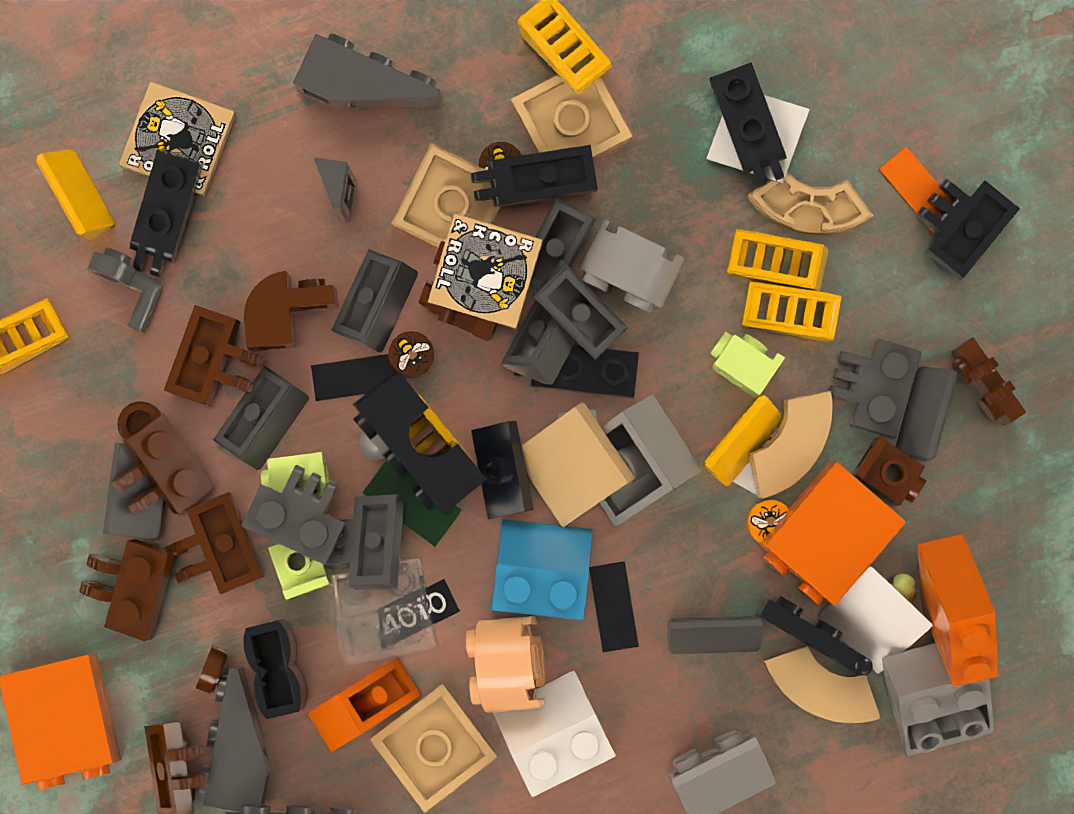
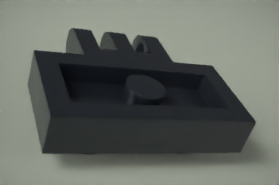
(965, 224)

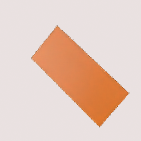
(912, 181)

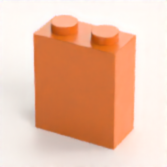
(831, 534)
(959, 610)
(60, 721)

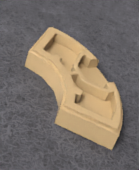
(810, 208)
(795, 445)
(819, 690)

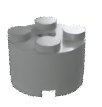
(631, 265)

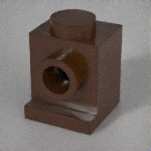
(873, 467)

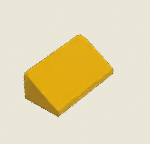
(76, 193)
(743, 438)

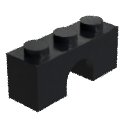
(441, 476)

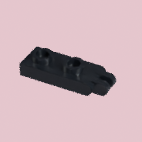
(749, 122)
(537, 176)
(164, 210)
(608, 375)
(820, 637)

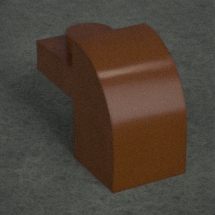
(272, 307)

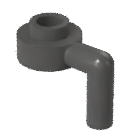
(115, 268)

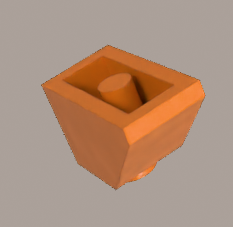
(364, 704)

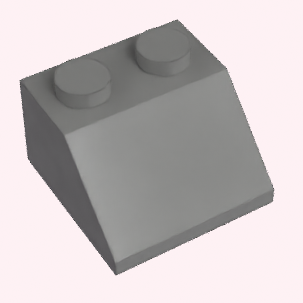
(653, 455)

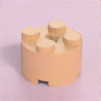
(506, 664)

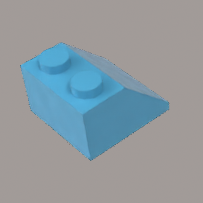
(542, 569)

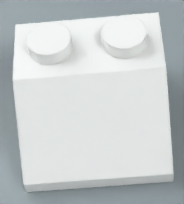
(557, 739)

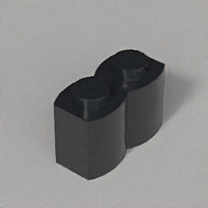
(278, 682)

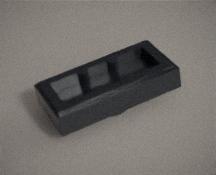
(503, 465)

